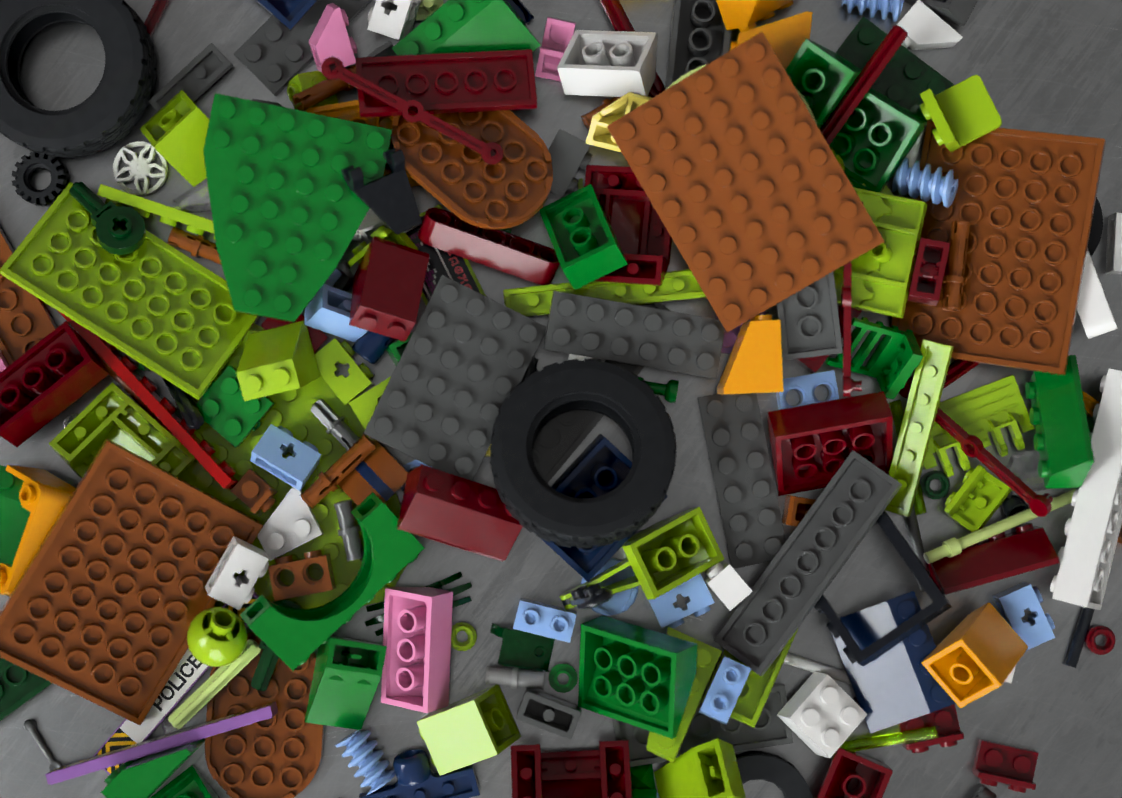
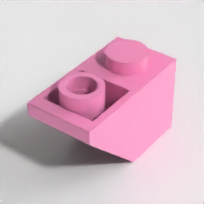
(331, 38)

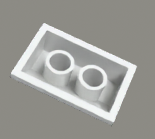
(609, 63)

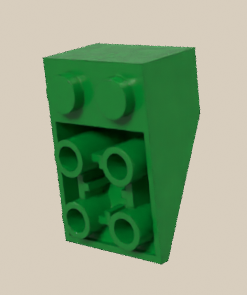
(344, 682)

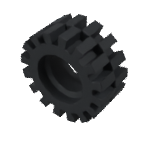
(23, 176)

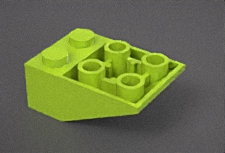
(702, 773)

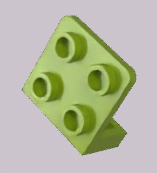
(961, 113)

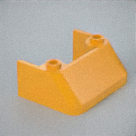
(45, 499)

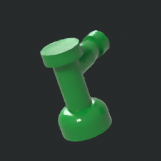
(668, 390)

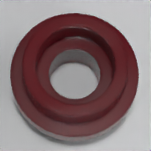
(1108, 643)

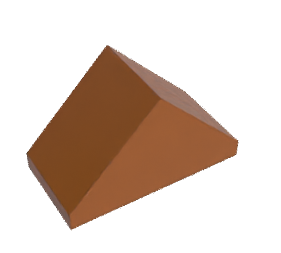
(795, 509)

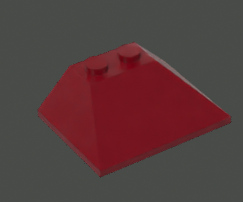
(635, 225)
(571, 773)

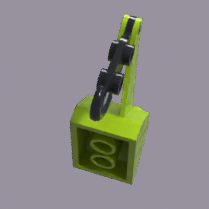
(660, 558)

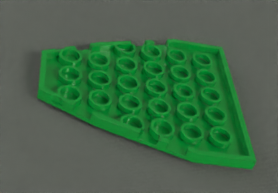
(283, 199)

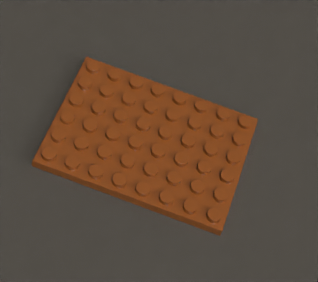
(745, 182)
(1026, 245)
(119, 583)

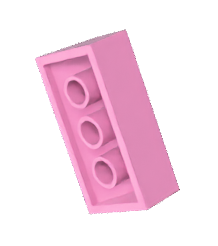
(418, 648)

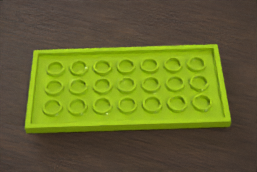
(142, 302)

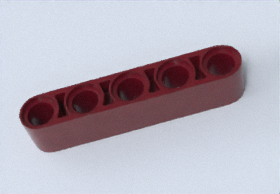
(489, 247)

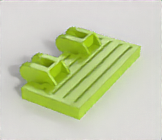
(978, 413)

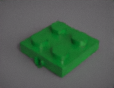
(228, 412)

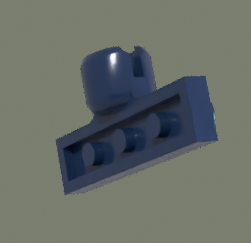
(418, 780)

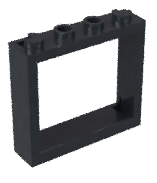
(939, 605)

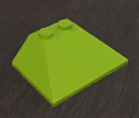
(124, 422)

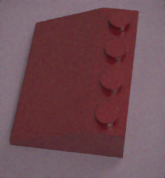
(817, 438)

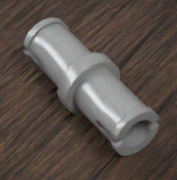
(515, 677)

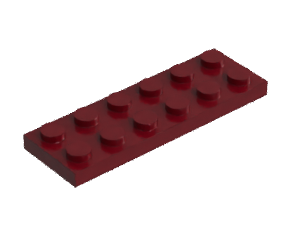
(451, 82)

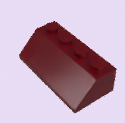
(46, 382)
(457, 513)
(995, 559)
(855, 776)

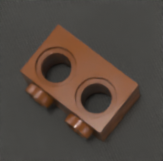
(303, 582)

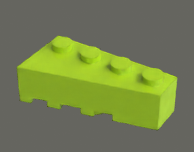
(706, 664)

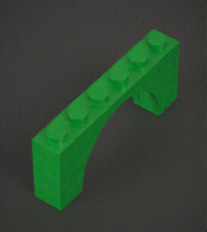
(298, 633)

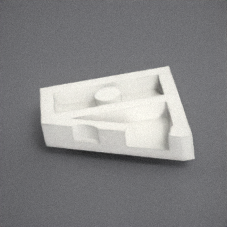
(289, 526)

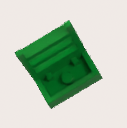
(891, 361)

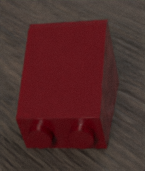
(388, 289)

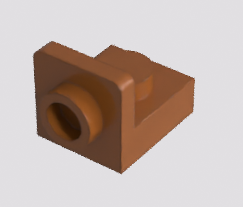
(255, 492)

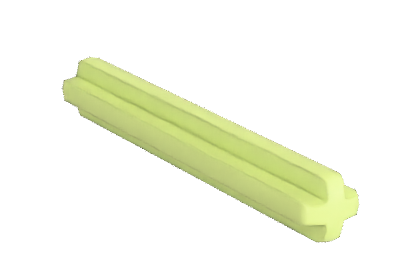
(212, 686)

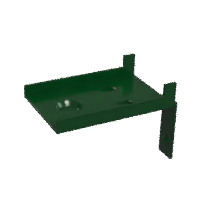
(523, 649)

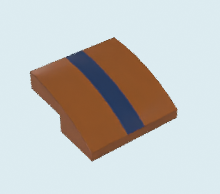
(375, 474)

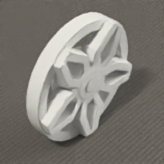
(140, 169)

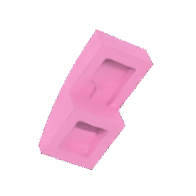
(554, 43)

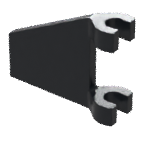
(389, 195)

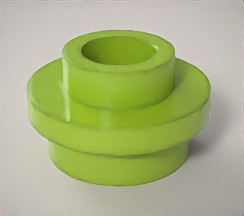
(465, 645)

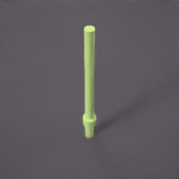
(955, 546)

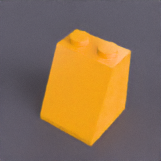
(783, 35)
(754, 359)
(976, 656)

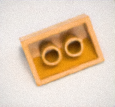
(744, 13)

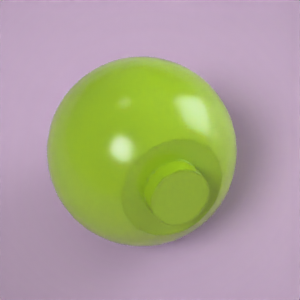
(217, 636)

